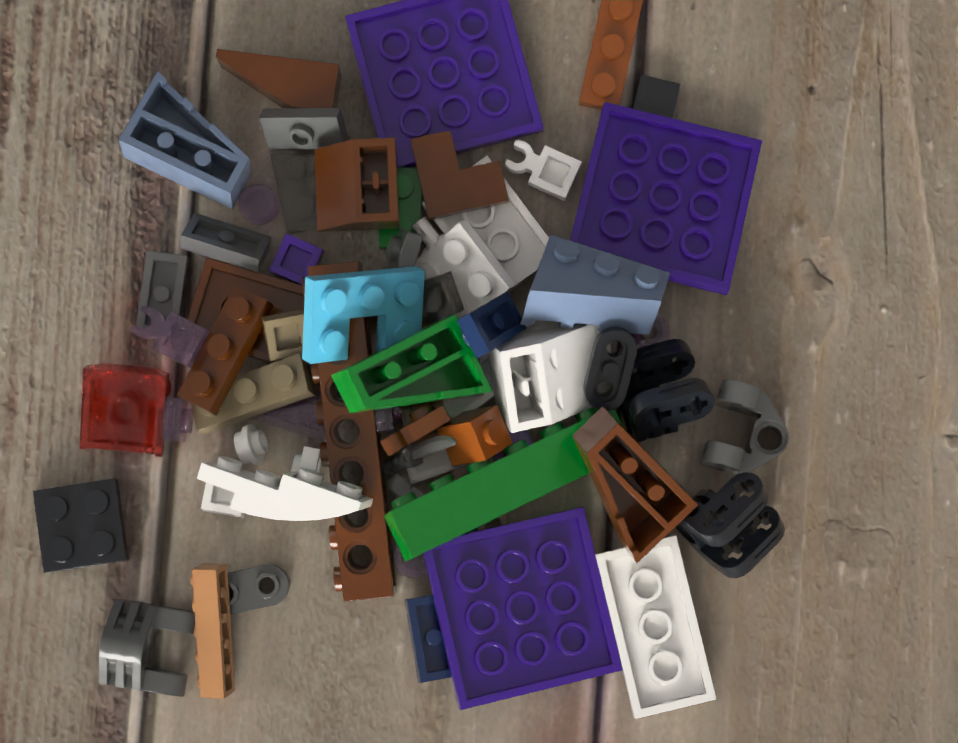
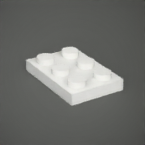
(507, 232)

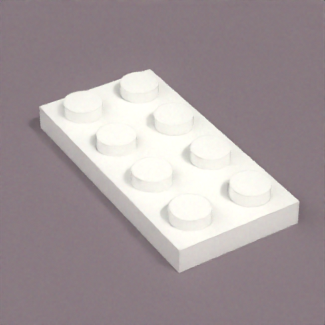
(656, 629)

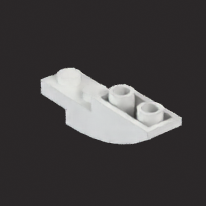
(296, 498)

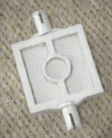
(472, 264)

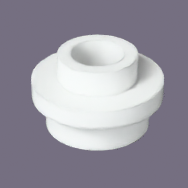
(251, 445)

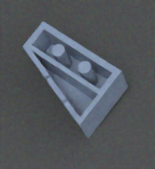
(183, 146)
(594, 289)

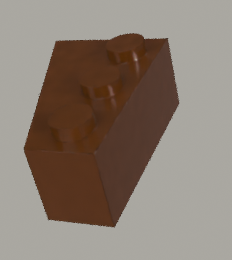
(633, 486)

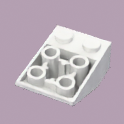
(543, 375)

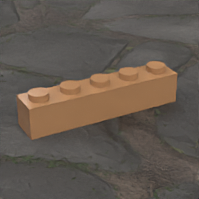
(213, 630)

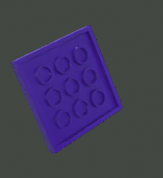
(444, 70)
(667, 195)
(522, 608)

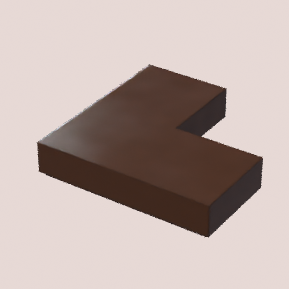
(452, 189)

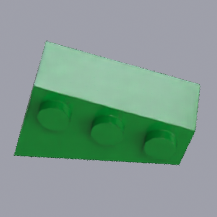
(414, 370)

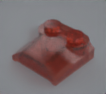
(123, 408)

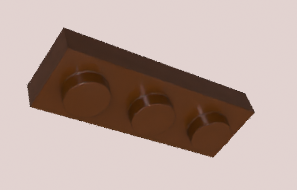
(225, 350)

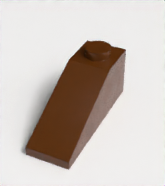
(285, 80)

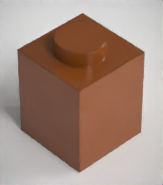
(477, 435)

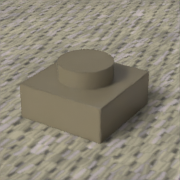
(284, 334)

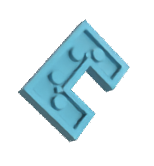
(335, 298)

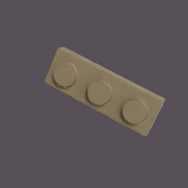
(259, 393)

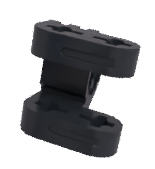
(657, 409)
(729, 524)

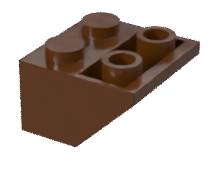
(357, 185)

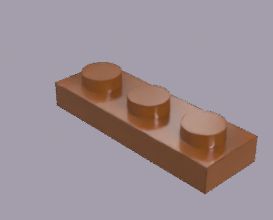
(610, 53)

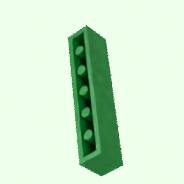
(488, 489)

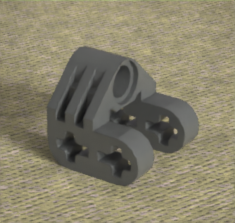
(750, 401)
(127, 644)

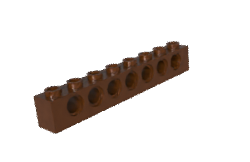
(379, 577)

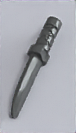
(413, 454)

